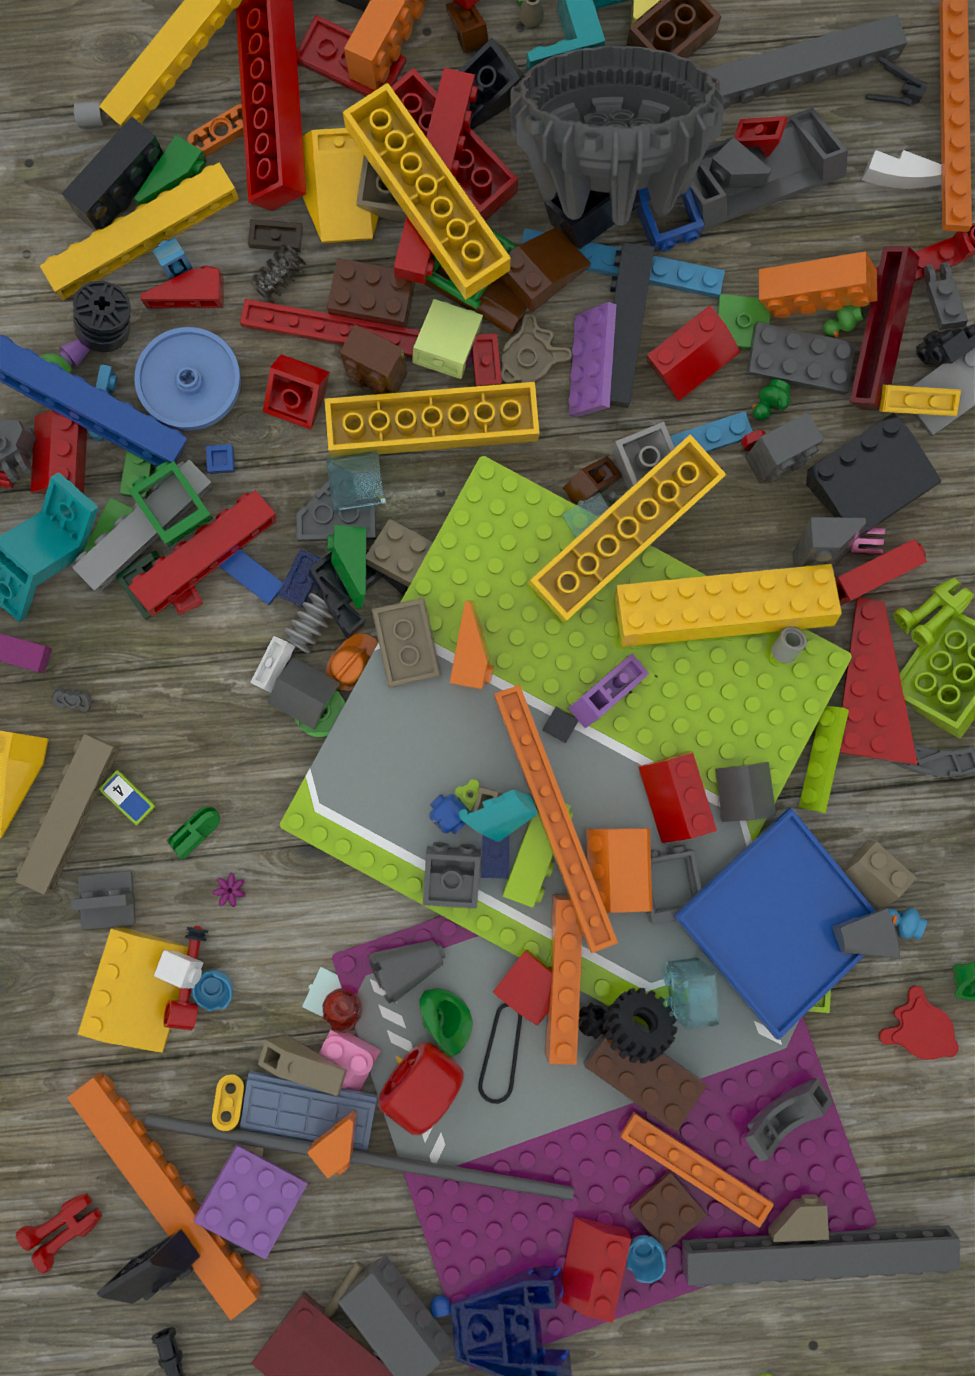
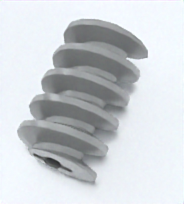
(308, 623)

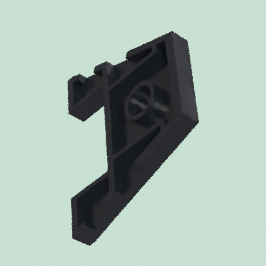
(336, 596)

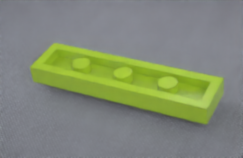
(823, 759)

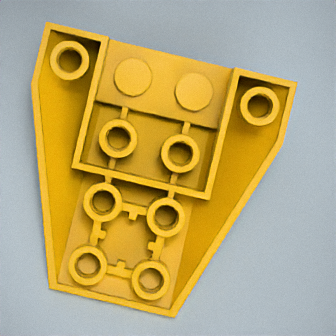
(332, 186)
(20, 764)

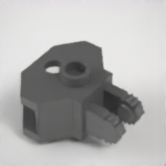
(15, 447)

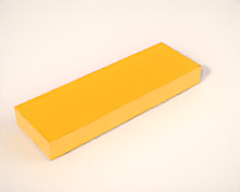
(920, 400)

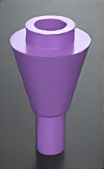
(73, 352)

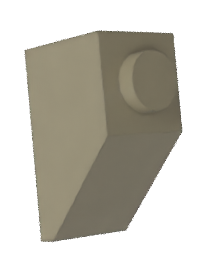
(801, 1221)

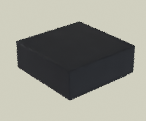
(560, 724)

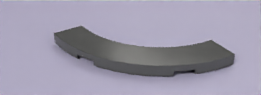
(942, 762)

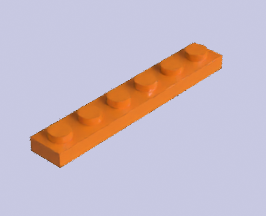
(696, 1169)

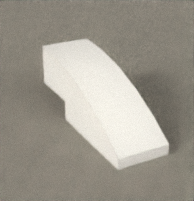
(904, 172)

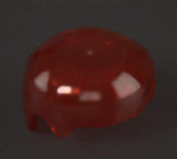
(342, 1009)

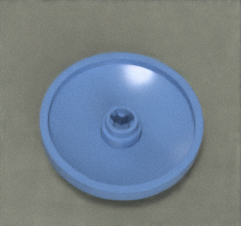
(187, 378)

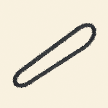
(488, 1053)

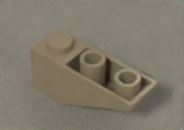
(301, 1065)

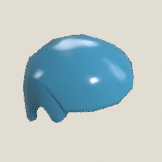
(213, 990)
(646, 1259)

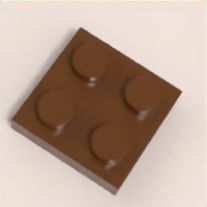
(667, 1210)

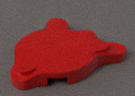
(921, 1028)

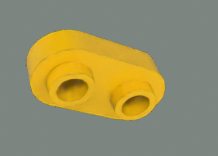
(228, 1102)

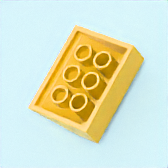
(126, 997)

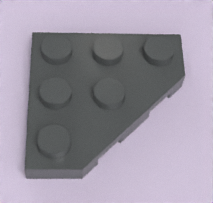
(318, 517)

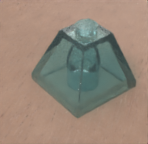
(356, 480)

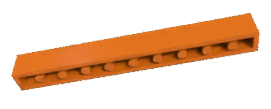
(164, 1192)

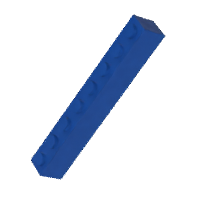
(87, 405)

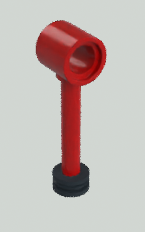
(181, 1012)

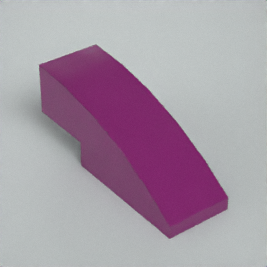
(24, 653)

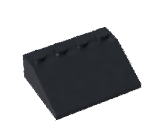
(873, 474)

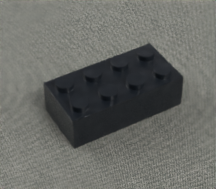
(114, 175)

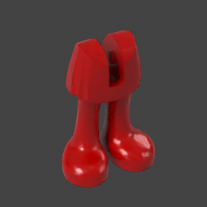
(31, 1236)

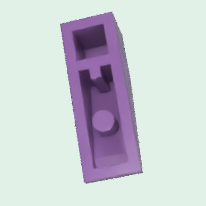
(608, 691)

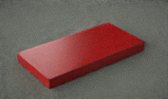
(324, 54)

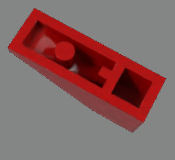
(189, 290)

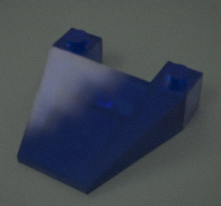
(502, 1326)

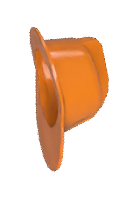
(350, 660)

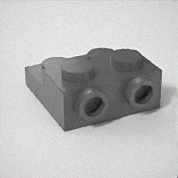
(451, 875)

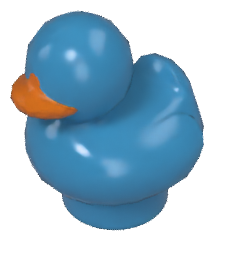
(908, 923)

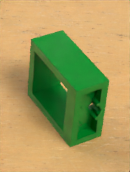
(186, 525)

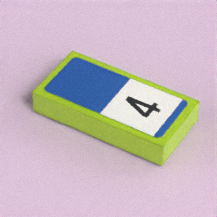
(127, 797)

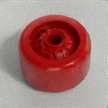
(421, 1088)

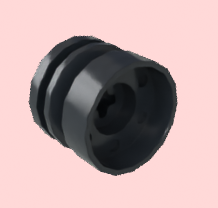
(101, 316)

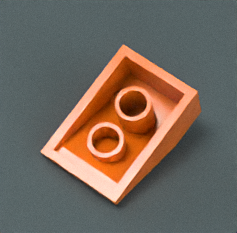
(471, 655)

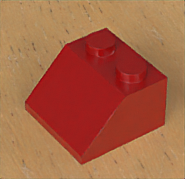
(295, 391)

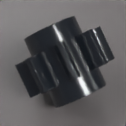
(592, 1020)

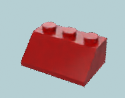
(693, 353)
(58, 448)
(677, 798)
(595, 1268)

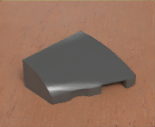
(868, 935)

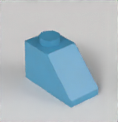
(172, 258)

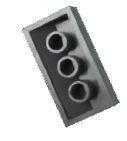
(395, 1320)

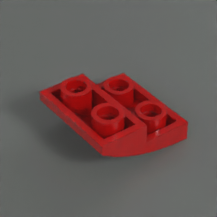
(527, 988)

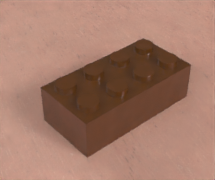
(658, 1086)

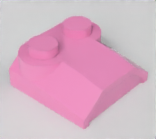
(353, 1055)

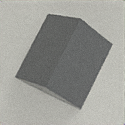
(303, 692)
(745, 792)

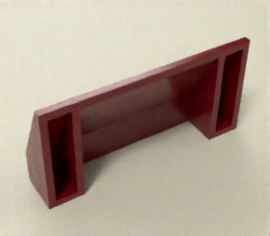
(314, 1346)

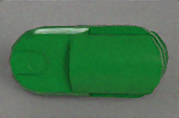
(194, 831)

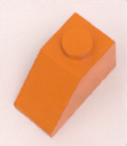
(335, 1147)

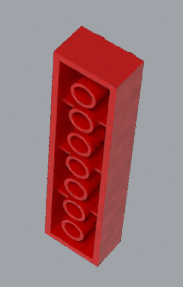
(270, 102)

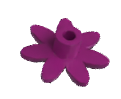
(229, 895)

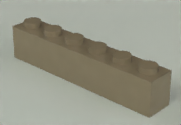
(67, 814)

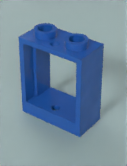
(667, 240)

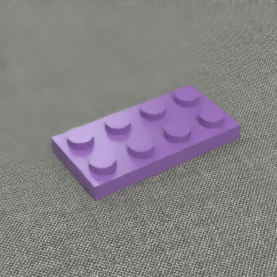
(592, 360)

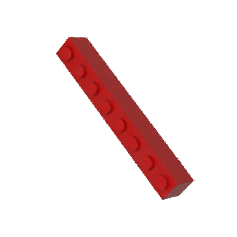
(446, 136)

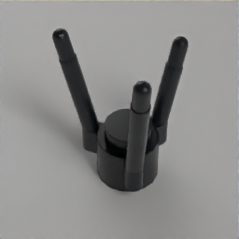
(912, 88)

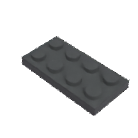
(801, 358)

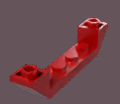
(952, 250)

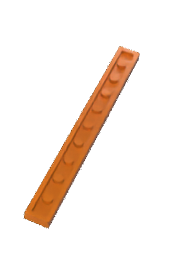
(955, 116)
(555, 819)

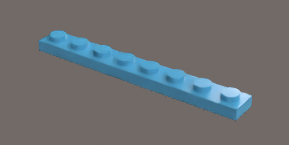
(663, 273)

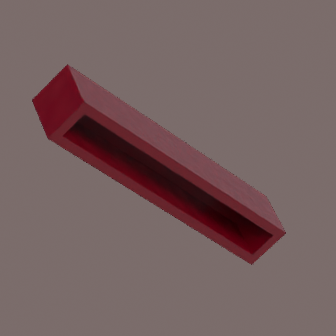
(884, 326)

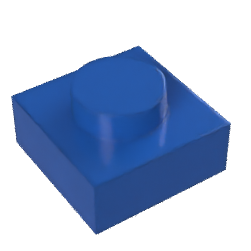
(220, 459)

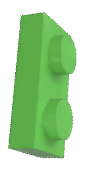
(134, 469)

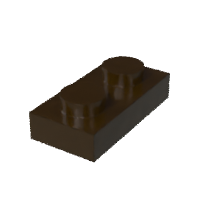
(273, 234)

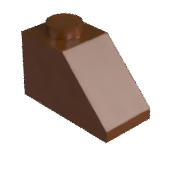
(592, 480)

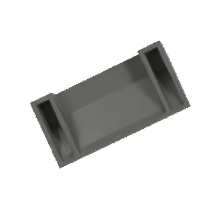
(801, 161)

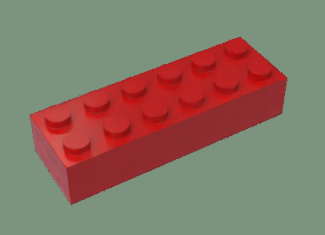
(480, 171)

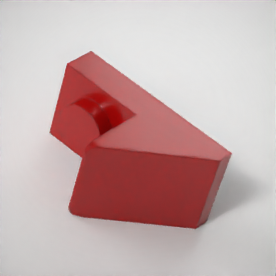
(761, 132)

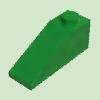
(177, 163)
(349, 559)

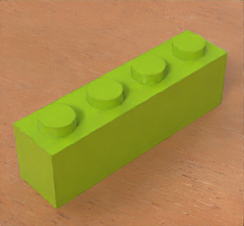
(531, 865)

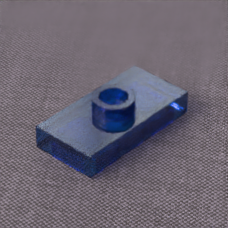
(495, 858)

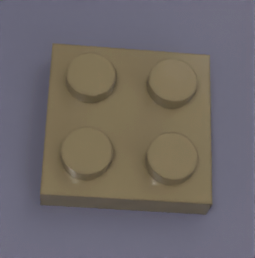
(398, 552)

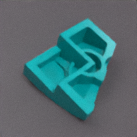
(501, 815)

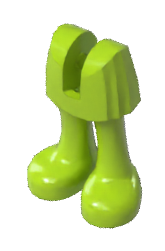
(941, 596)

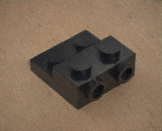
(947, 345)

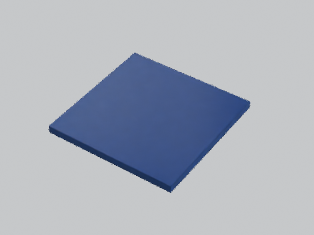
(772, 922)

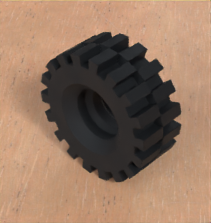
(628, 1037)

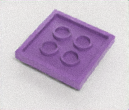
(250, 1201)

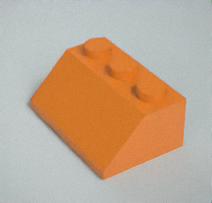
(621, 867)

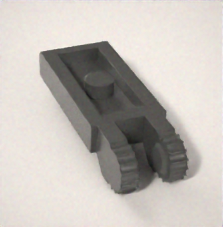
(945, 297)

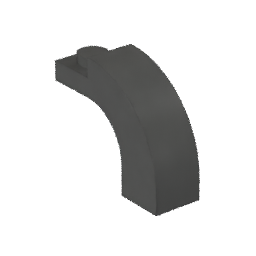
(785, 1114)

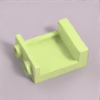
(446, 338)

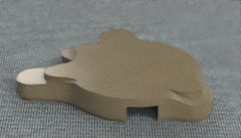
(530, 355)

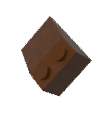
(543, 267)

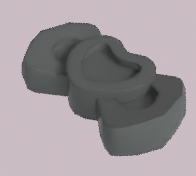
(72, 699)

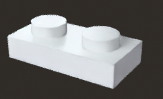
(272, 663)

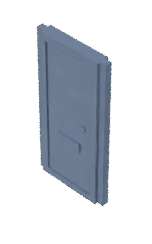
(301, 1112)

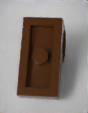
(469, 26)

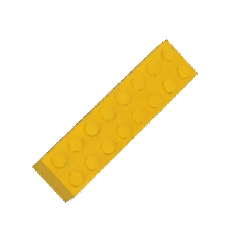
(426, 191)
(432, 419)
(626, 528)
(727, 605)

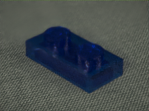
(298, 582)

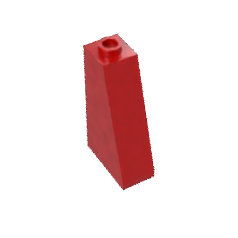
(879, 571)

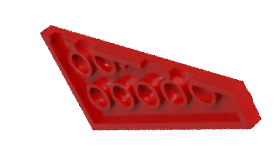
(873, 691)

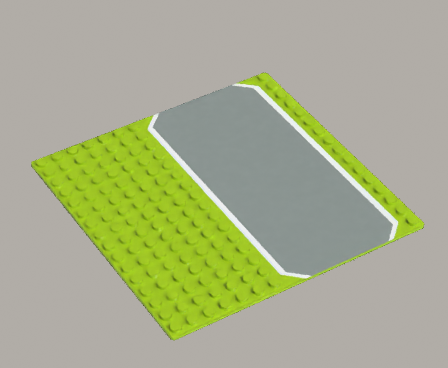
(427, 737)

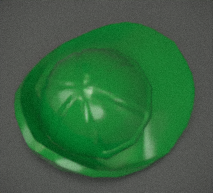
(446, 1019)

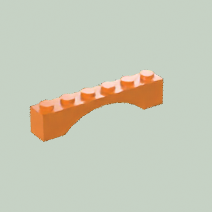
(565, 984)

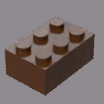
(675, 27)
(370, 293)
(373, 362)

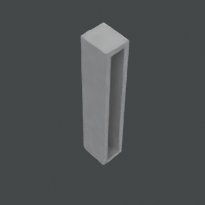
(135, 533)

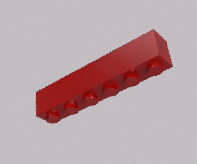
(202, 553)

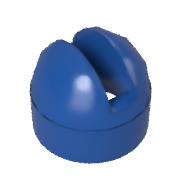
(440, 1306)

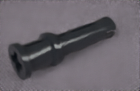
(168, 1351)

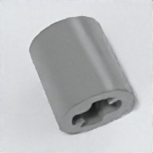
(89, 114)

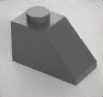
(739, 167)

